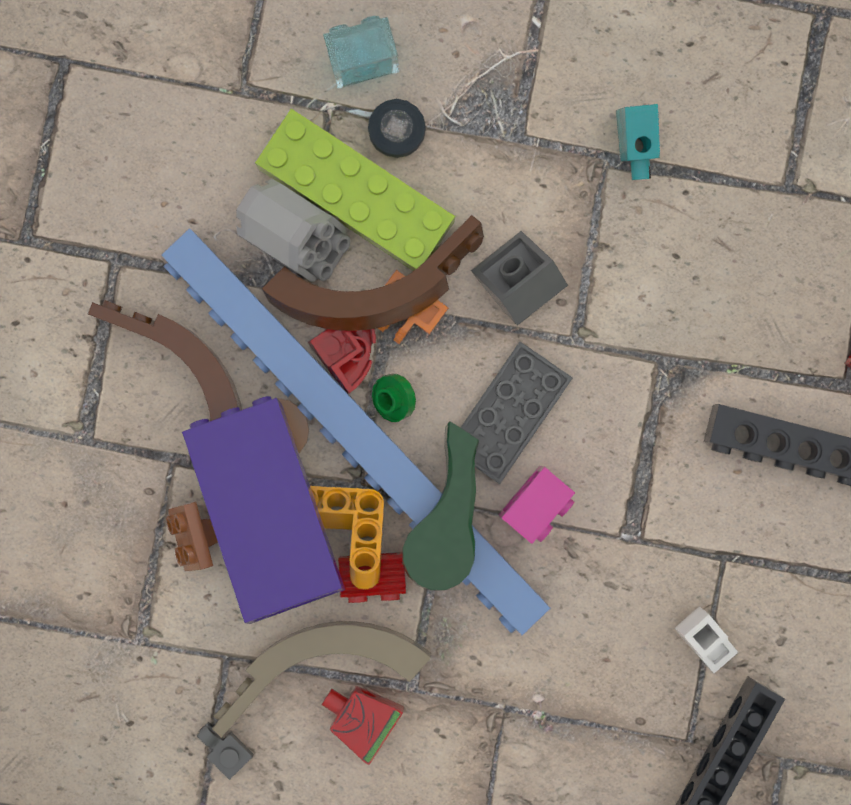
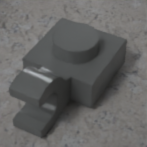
(227, 753)

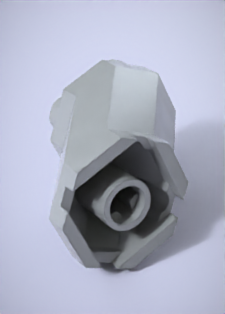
(292, 230)

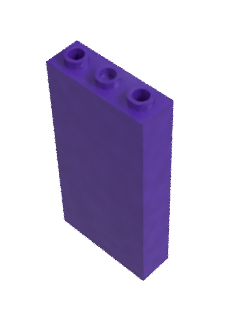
(262, 510)

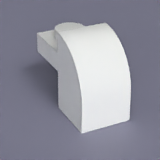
(706, 639)

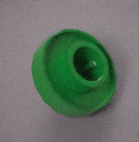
(393, 397)

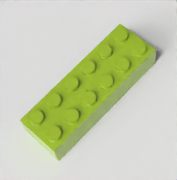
(354, 191)

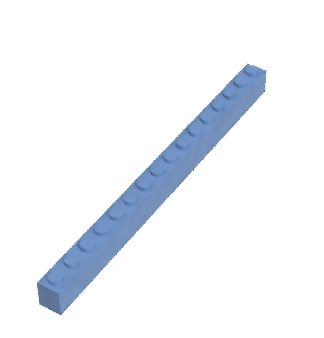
(341, 419)

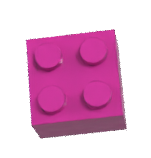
(537, 505)

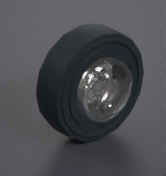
(391, 117)

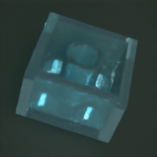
(361, 51)

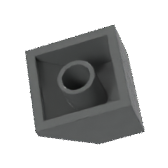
(520, 277)

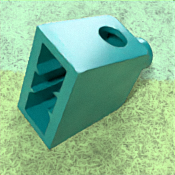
(642, 124)

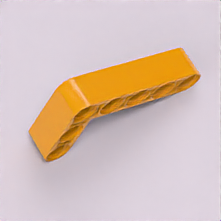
(360, 522)

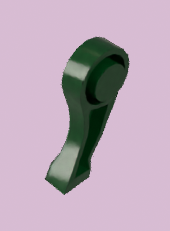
(442, 545)

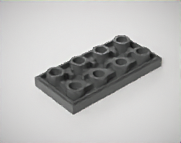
(513, 409)

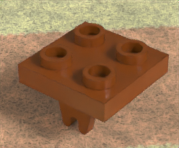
(192, 537)

